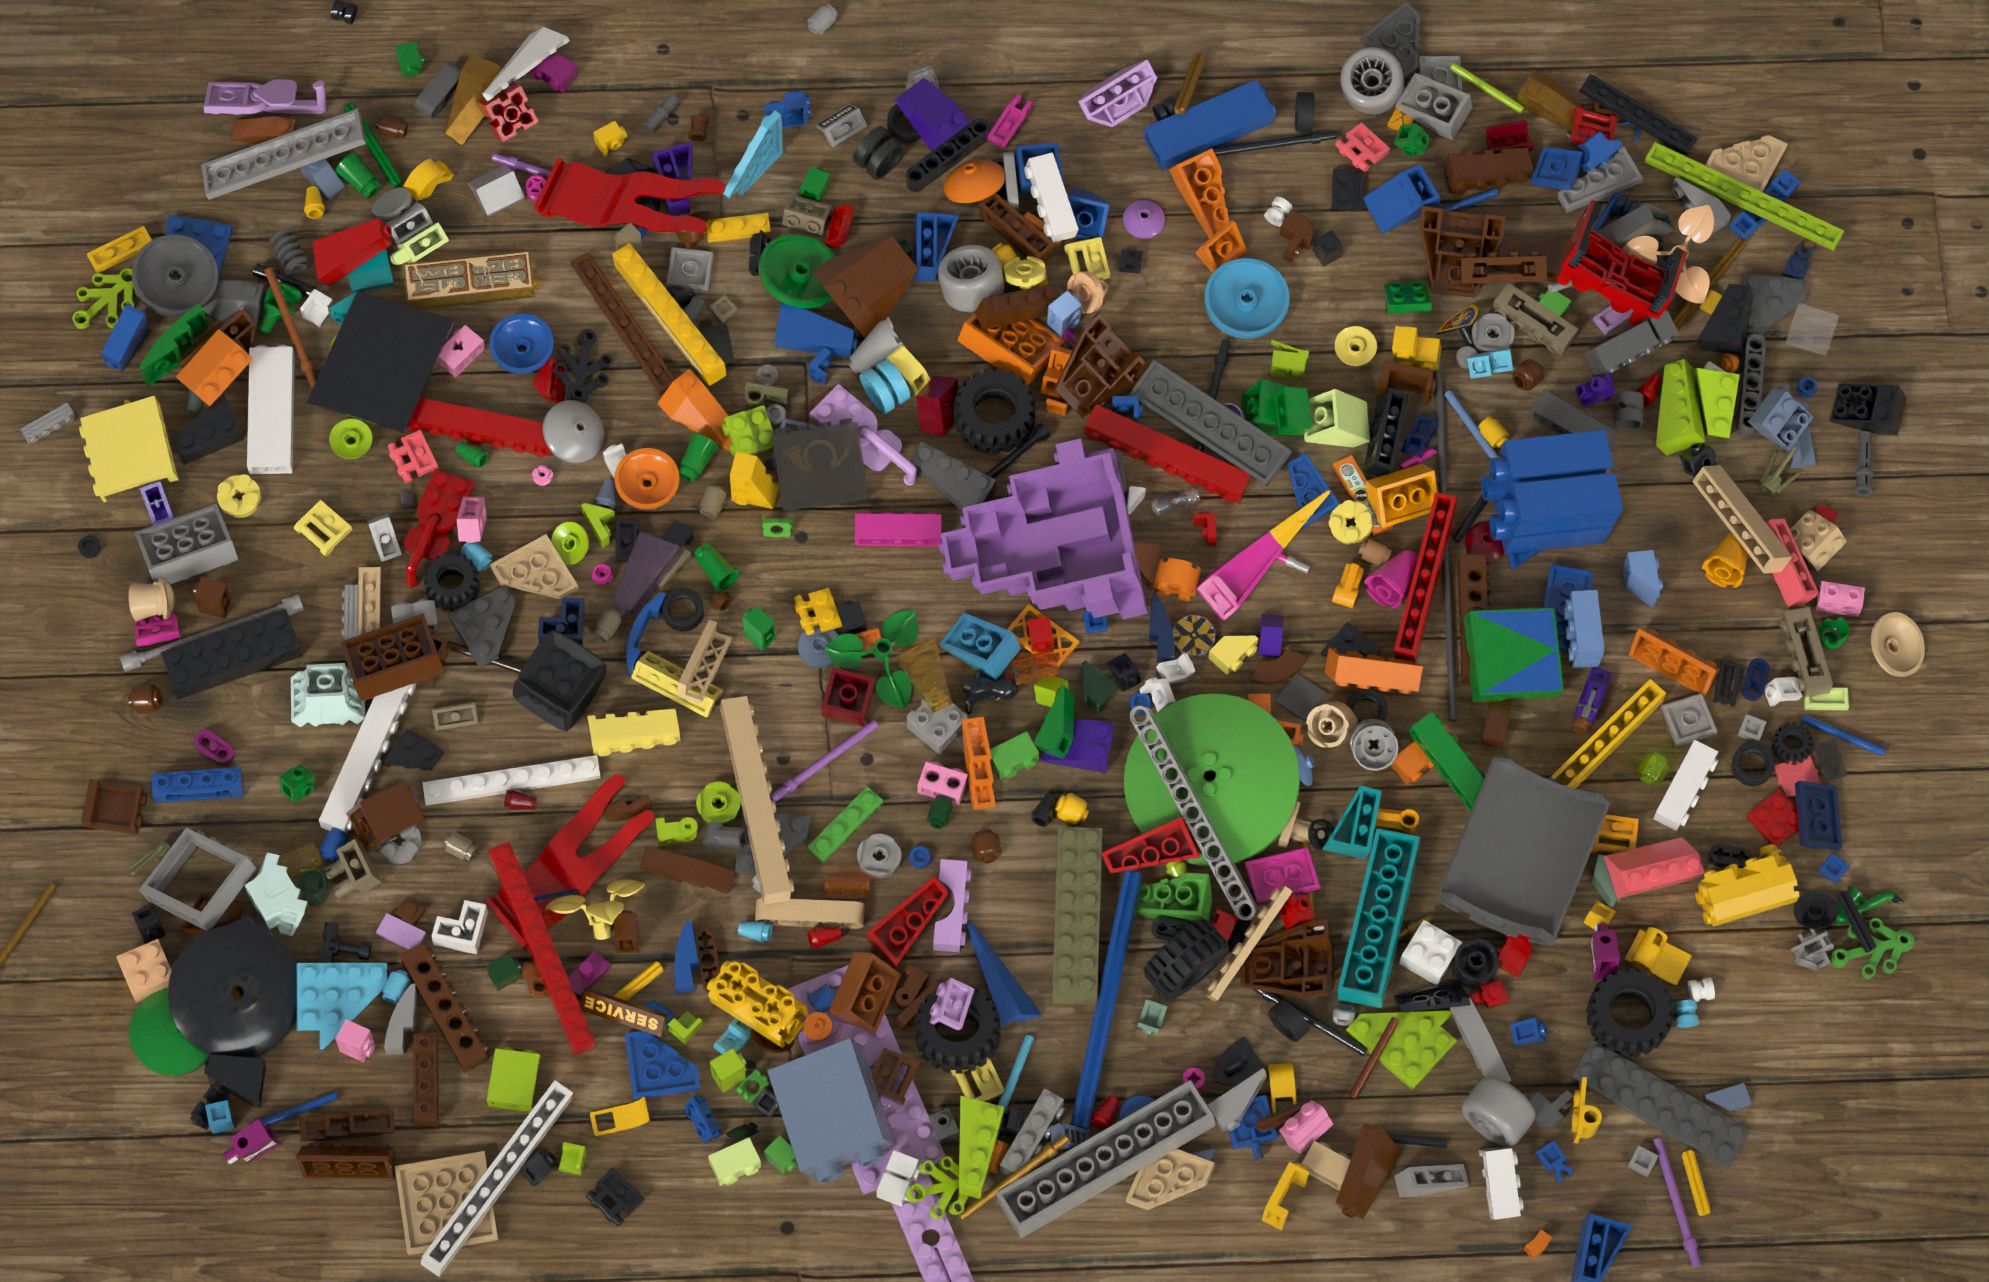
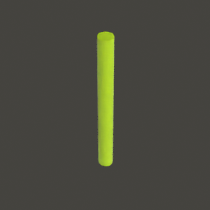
(1487, 87)

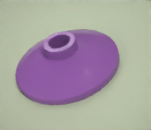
(1144, 227)

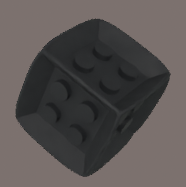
(559, 680)

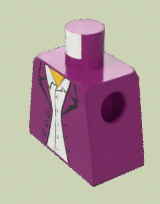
(1603, 952)
(252, 1143)

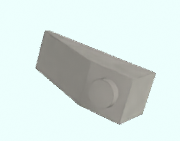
(1234, 1104)
(1430, 1179)

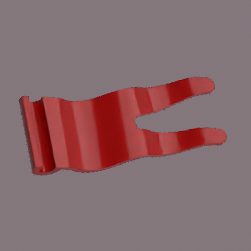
(608, 199)
(561, 868)

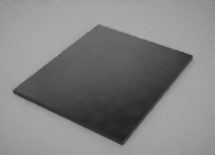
(381, 361)

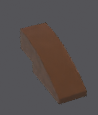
(1496, 723)

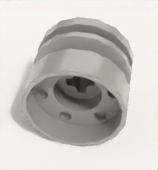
(1372, 756)

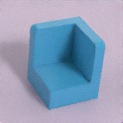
(220, 1116)

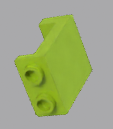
(513, 1079)

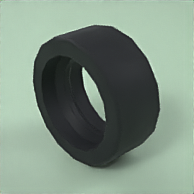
(1304, 111)
(903, 136)
(686, 625)
(1369, 694)
(1760, 750)
(1288, 1020)

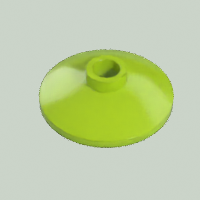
(350, 430)
(563, 539)

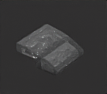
(1812, 329)

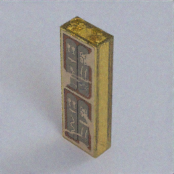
(470, 280)

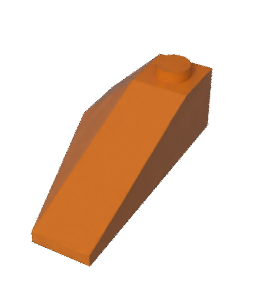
(1202, 189)
(695, 407)

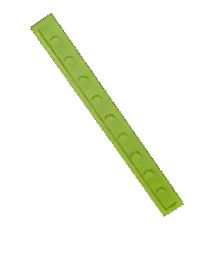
(1744, 196)

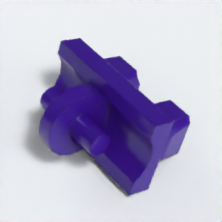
(1596, 390)

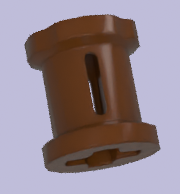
(698, 128)

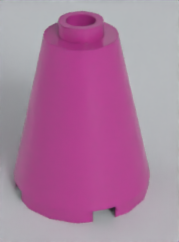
(1393, 579)

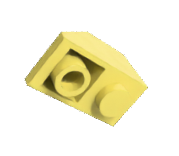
(910, 369)
(1232, 651)

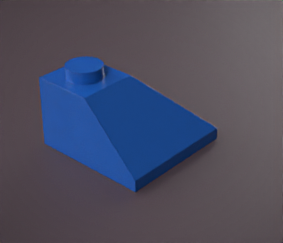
(1089, 212)

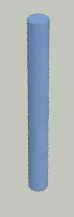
(1470, 424)

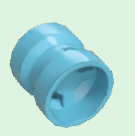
(1686, 1013)

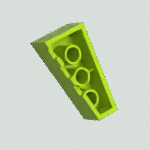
(1680, 409)

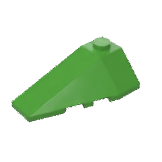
(1180, 898)

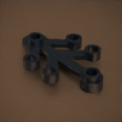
(581, 370)

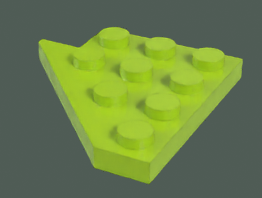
(1414, 1045)

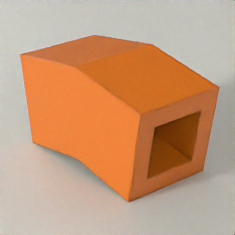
(1538, 1245)

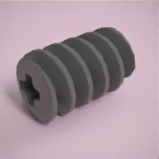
(288, 252)

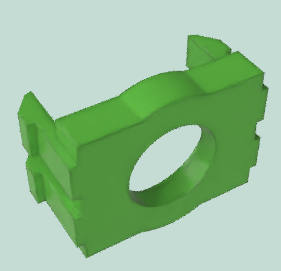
(785, 524)
(754, 1076)

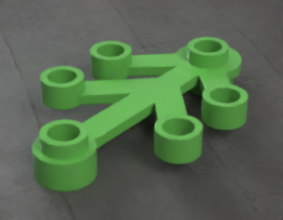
(1881, 947)

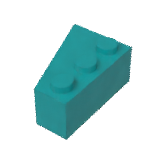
(1357, 825)

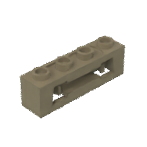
(1535, 319)
(1819, 678)

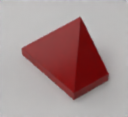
(548, 384)

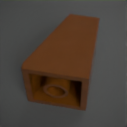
(385, 815)

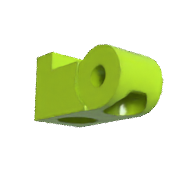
(676, 832)

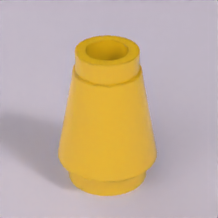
(314, 205)

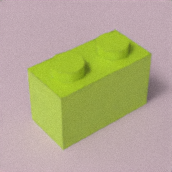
(728, 1070)

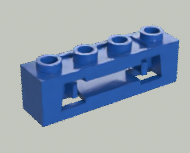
(197, 785)

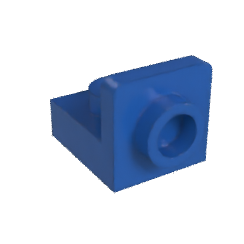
(819, 365)
(1127, 404)
(1529, 1031)

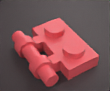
(1367, 143)
(419, 454)

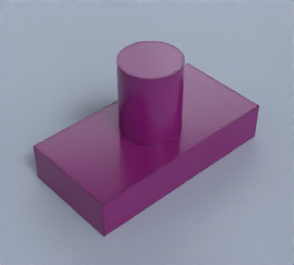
(588, 973)

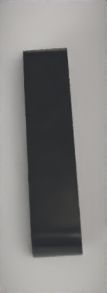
(943, 162)

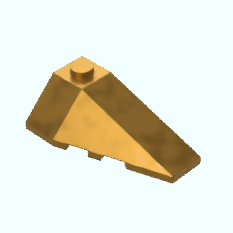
(465, 112)

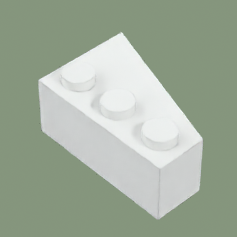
(1501, 1182)

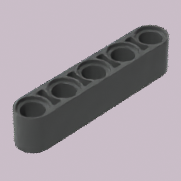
(1753, 376)

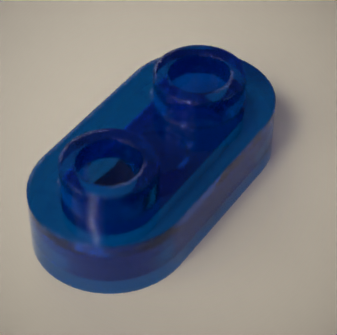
(1754, 680)

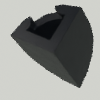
(681, 294)

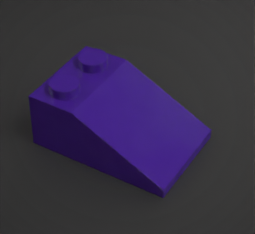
(931, 113)
(1089, 746)

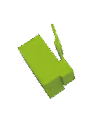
(1288, 362)

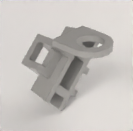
(1815, 953)

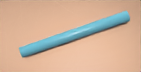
(1015, 1073)

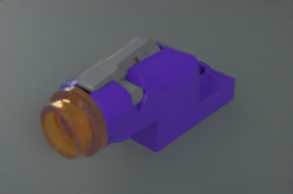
(1590, 700)

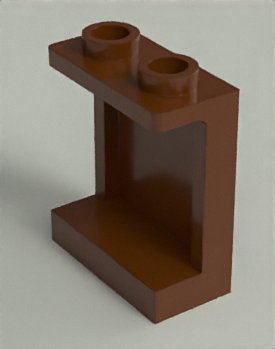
(1407, 379)
(113, 808)

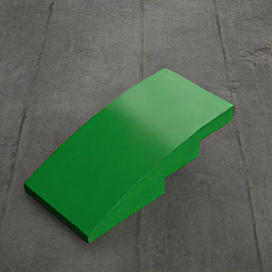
(172, 344)

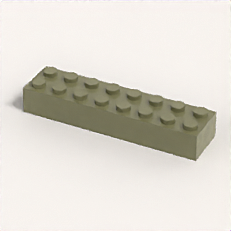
(1077, 916)

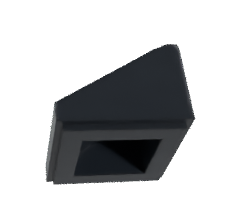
(767, 1101)

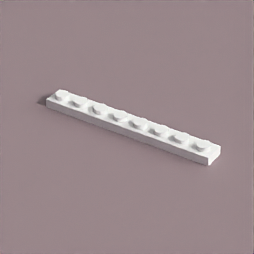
(518, 778)

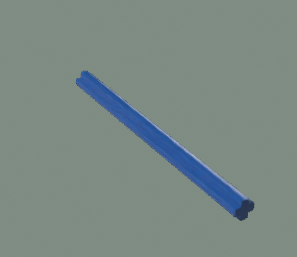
(1106, 999)

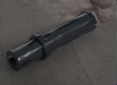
(306, 288)

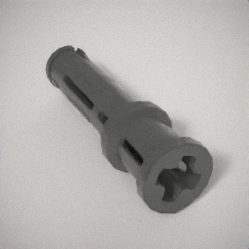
(1864, 472)

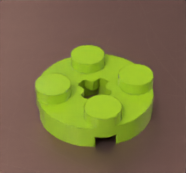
(709, 795)

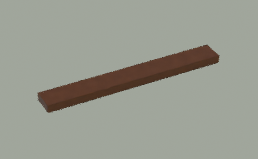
(623, 322)

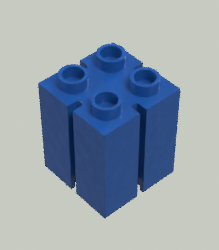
(1552, 492)

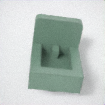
(1152, 1016)

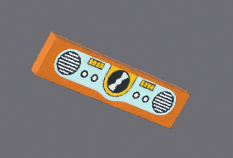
(1355, 485)

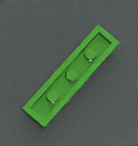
(845, 825)

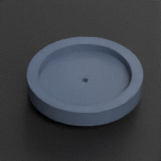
(811, 652)

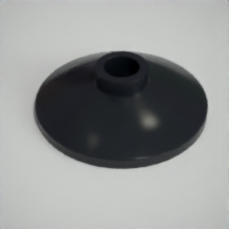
(1815, 904)

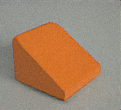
(1056, 406)

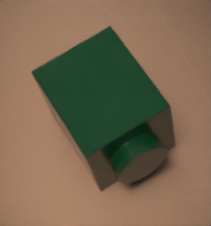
(504, 971)

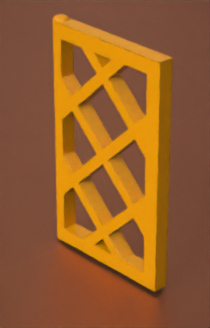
(1060, 633)

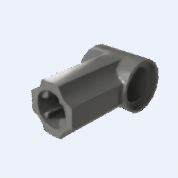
(720, 836)

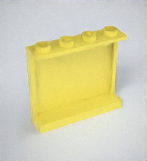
(127, 447)

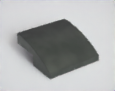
(719, 340)

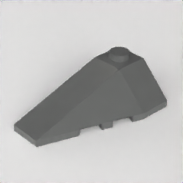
(233, 296)

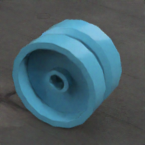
(885, 386)

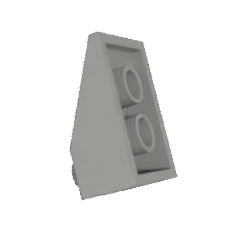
(1435, 105)

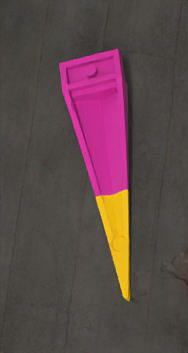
(1235, 579)

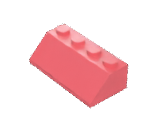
(1653, 867)

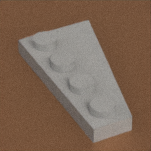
(1602, 182)

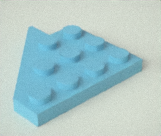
(760, 155)
(335, 993)

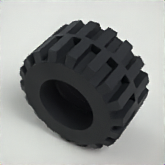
(449, 565)

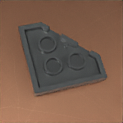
(1399, 36)
(1772, 299)
(485, 624)
(793, 832)

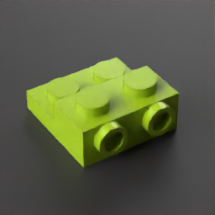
(748, 431)

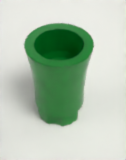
(358, 175)
(696, 457)
(716, 567)

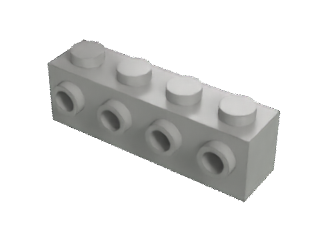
(1033, 1132)

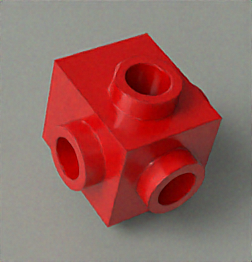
(1296, 910)

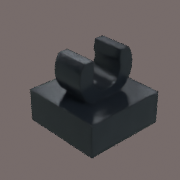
(1130, 261)

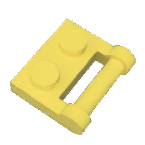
(1093, 256)
(328, 522)
(986, 1081)

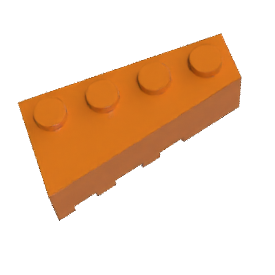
(1373, 671)

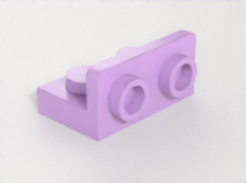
(951, 1003)

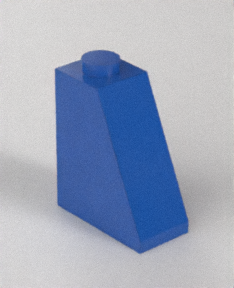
(125, 338)

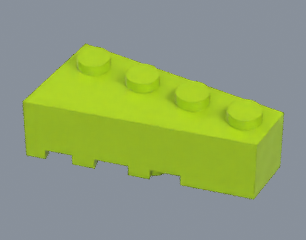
(978, 1137)

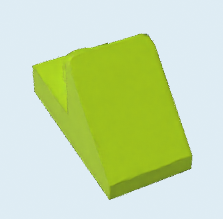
(597, 519)

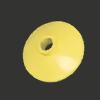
(1355, 337)

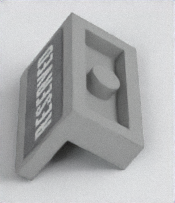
(842, 124)

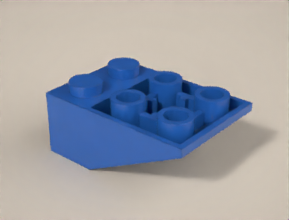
(1401, 199)

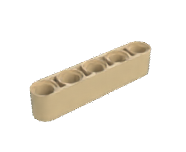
(812, 913)

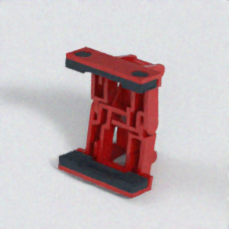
(1621, 271)

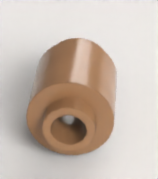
(1374, 552)

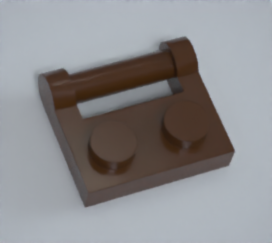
(887, 1071)

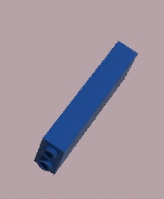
(1209, 124)

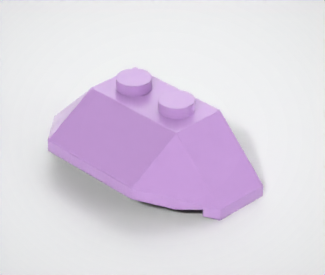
(1119, 94)

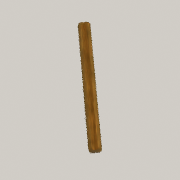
(1714, 275)

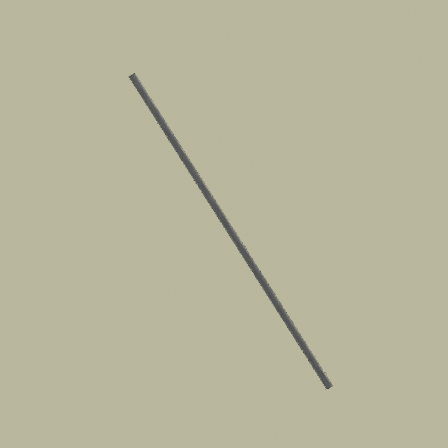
(1446, 562)

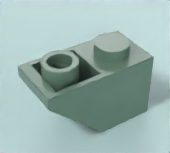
(1603, 883)

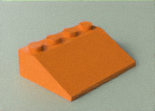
(1013, 347)
(1673, 661)

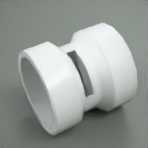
(1278, 211)
(1701, 989)

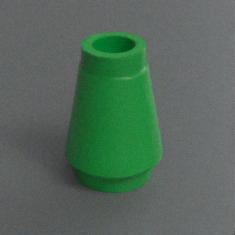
(473, 454)

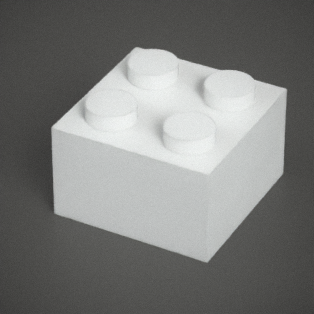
(1430, 952)

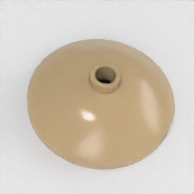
(1897, 644)

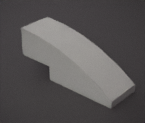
(401, 1022)

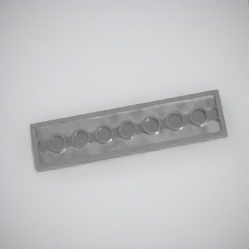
(283, 154)

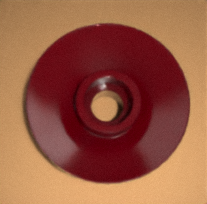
(1477, 546)

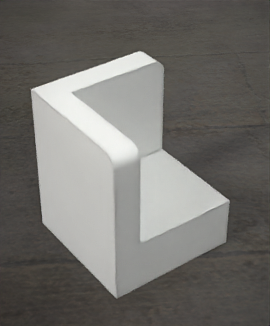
(316, 308)

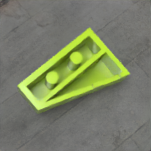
(1717, 400)

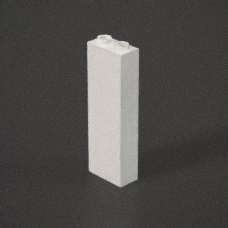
(270, 410)

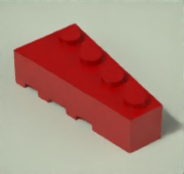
(1156, 846)

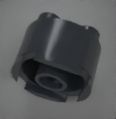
(1469, 974)

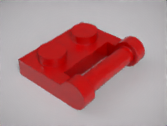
(1583, 130)

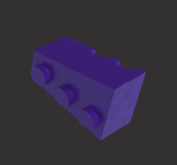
(675, 164)

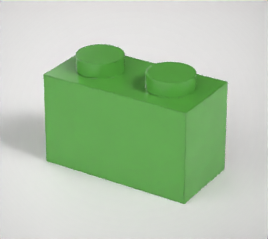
(1014, 756)

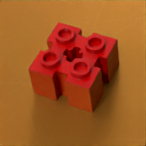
(519, 115)

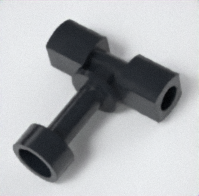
(333, 945)

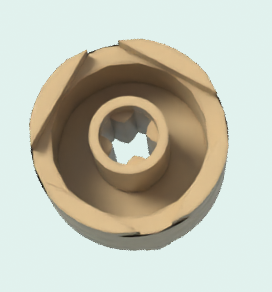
(1328, 714)

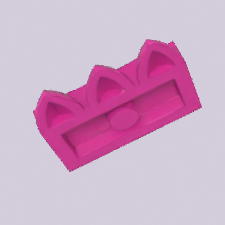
(156, 630)

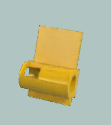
(1657, 956)
(1583, 1115)

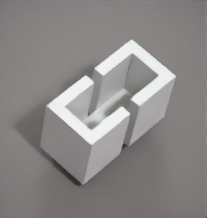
(899, 1175)

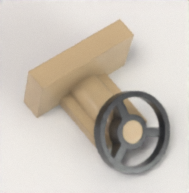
(1304, 831)

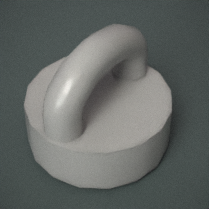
(1343, 1012)

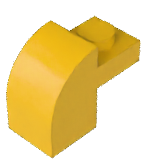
(426, 177)

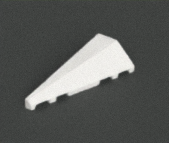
(530, 54)

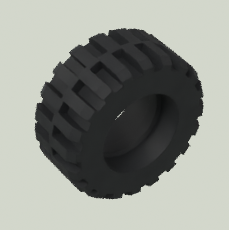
(994, 385)
(1186, 959)
(1639, 986)
(962, 1054)

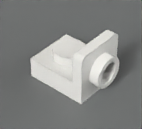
(613, 456)
(1782, 690)
(1160, 692)

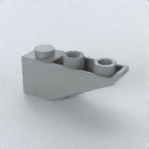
(1695, 197)

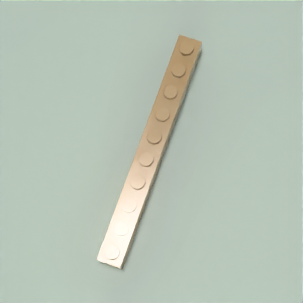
(755, 800)

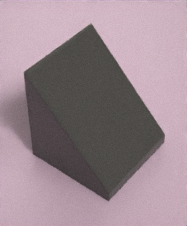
(408, 500)

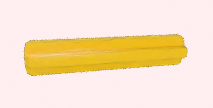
(640, 981)
(1696, 1183)

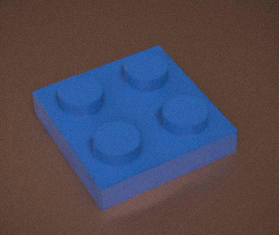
(1557, 168)

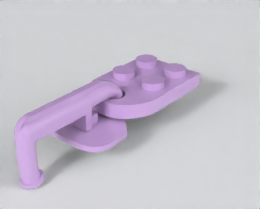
(272, 97)
(877, 446)

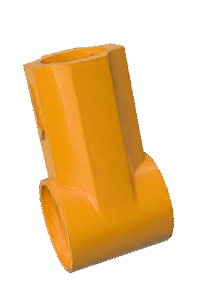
(1347, 591)
(1394, 820)

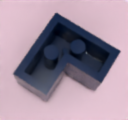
(570, 623)

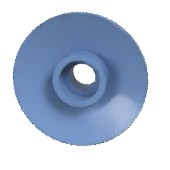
(1305, 766)

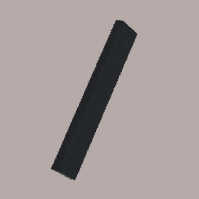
(1638, 114)

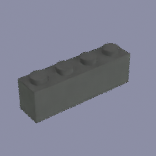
(1566, 417)

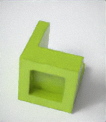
(1047, 689)
(685, 1027)
(572, 1158)

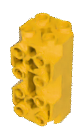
(1746, 890)
(757, 1002)

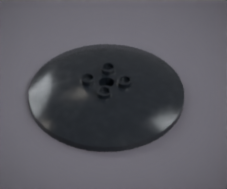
(203, 984)

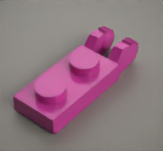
(1009, 122)

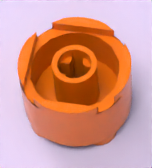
(1176, 578)

